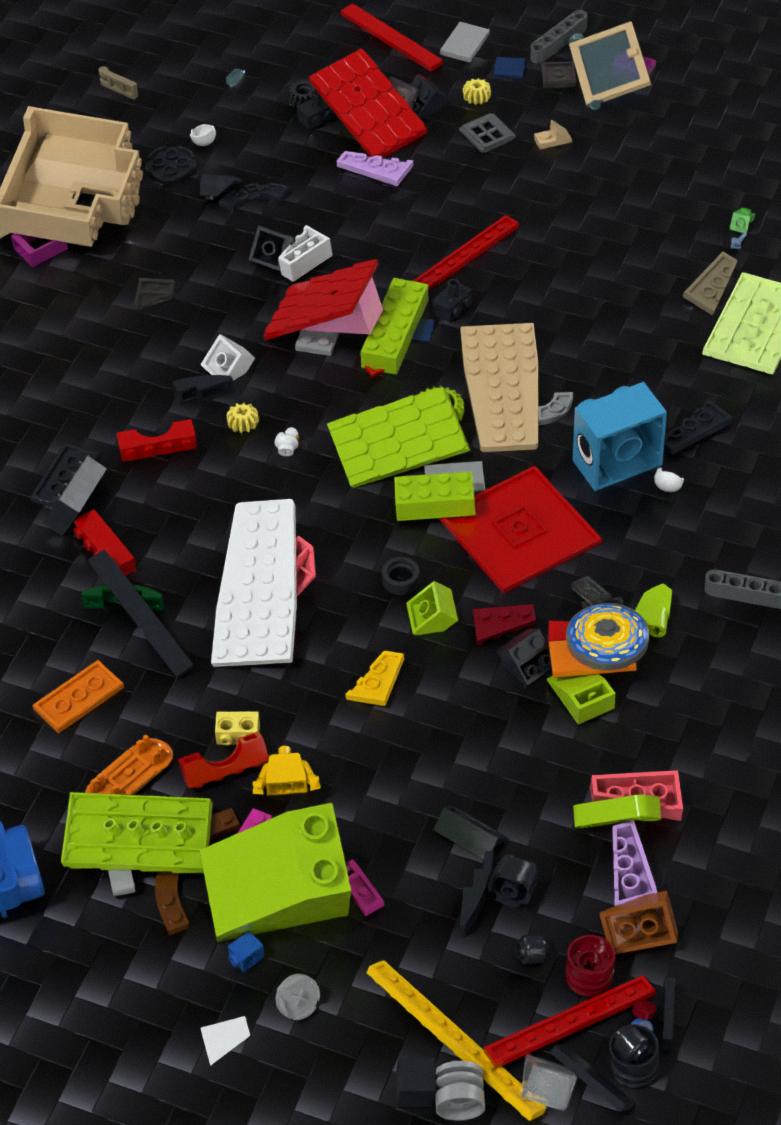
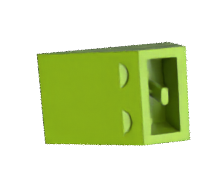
(584, 695)

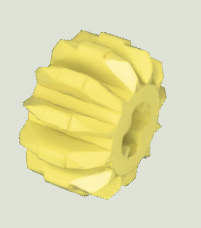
(476, 91)
(242, 417)

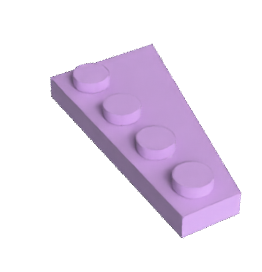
(375, 167)

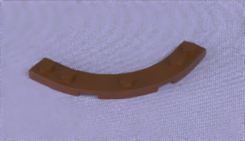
(167, 882)

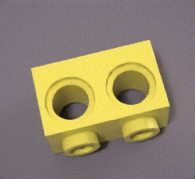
(235, 725)

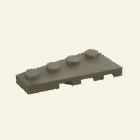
(710, 285)

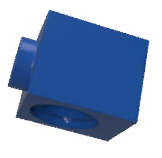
(245, 951)

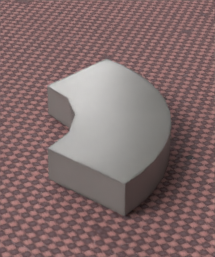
(556, 408)

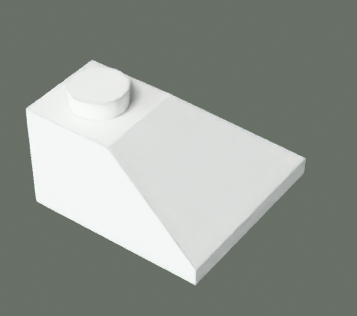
(227, 358)

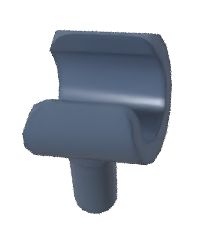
(736, 242)

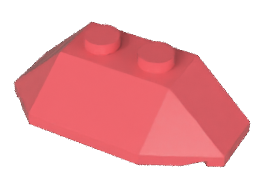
(304, 564)

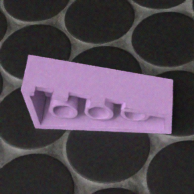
(631, 867)

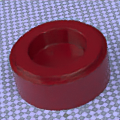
(644, 1010)

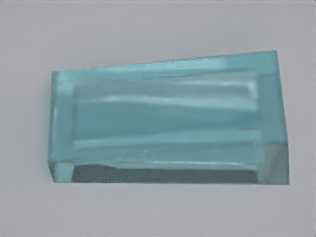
(234, 77)

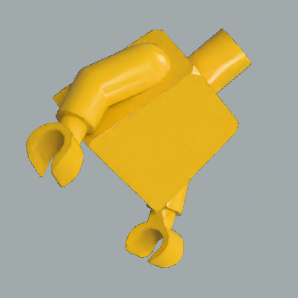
(285, 774)

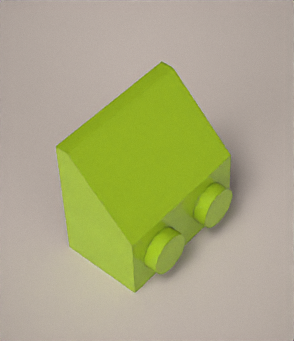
(432, 610)

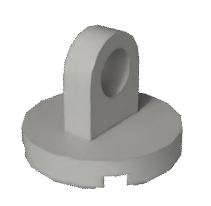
(297, 996)

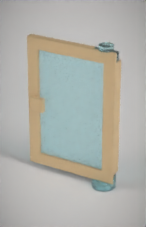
(609, 64)

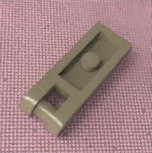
(118, 83)

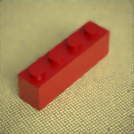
(99, 536)

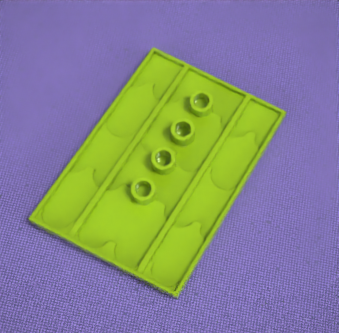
(398, 437)
(139, 830)

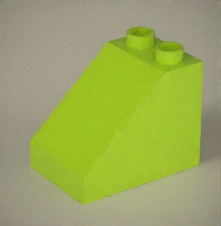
(277, 874)

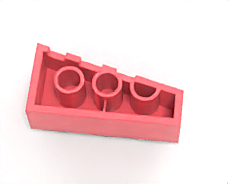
(661, 784)

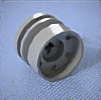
(459, 1090)

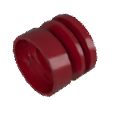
(590, 965)

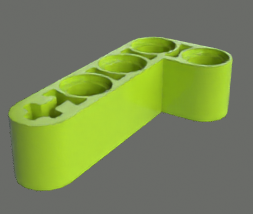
(617, 811)

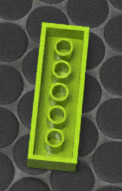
(396, 325)

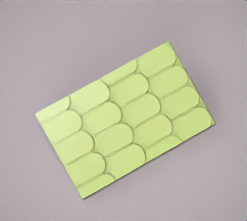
(749, 326)

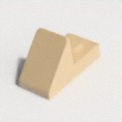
(555, 136)

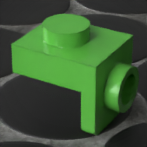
(741, 220)

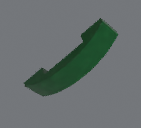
(99, 595)

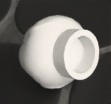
(287, 442)

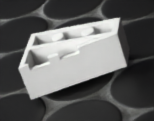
(305, 254)

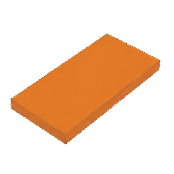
(565, 664)
(78, 696)

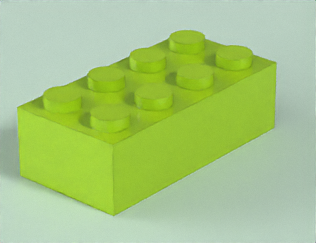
(434, 496)

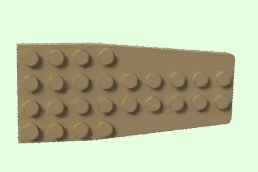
(502, 384)

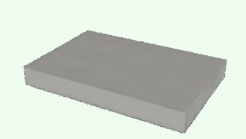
(464, 42)
(475, 467)

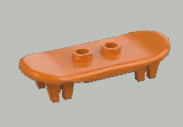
(133, 768)

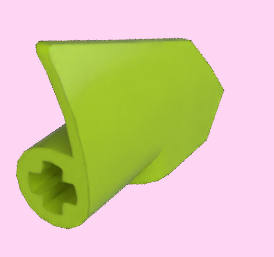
(656, 609)

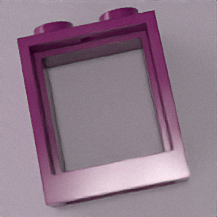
(39, 255)

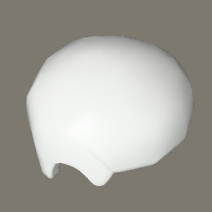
(203, 135)
(668, 481)

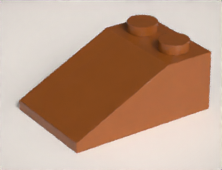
(640, 923)

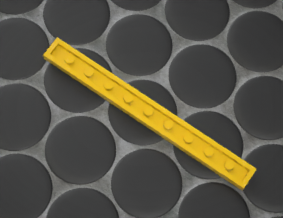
(453, 1037)

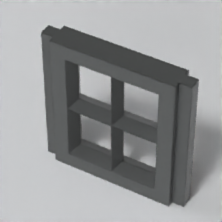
(498, 125)

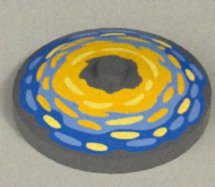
(607, 636)

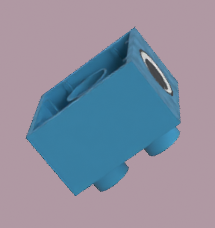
(619, 435)

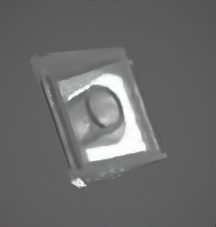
(547, 1082)

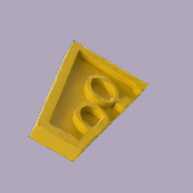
(379, 681)

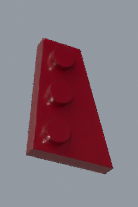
(500, 620)

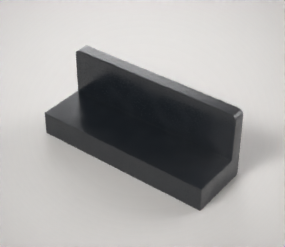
(467, 831)

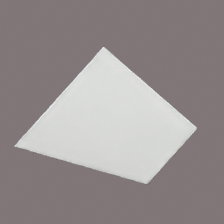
(223, 1037)

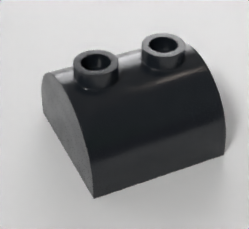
(269, 246)

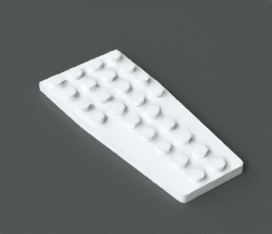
(258, 587)

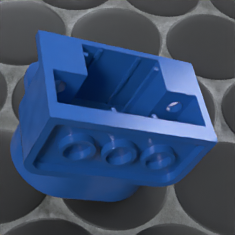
(18, 869)

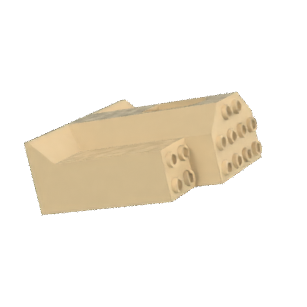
(58, 162)

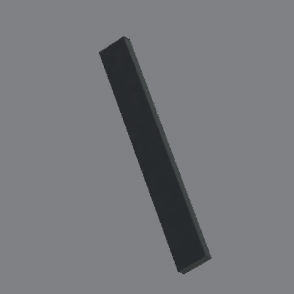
(141, 614)

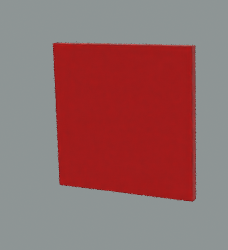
(522, 530)

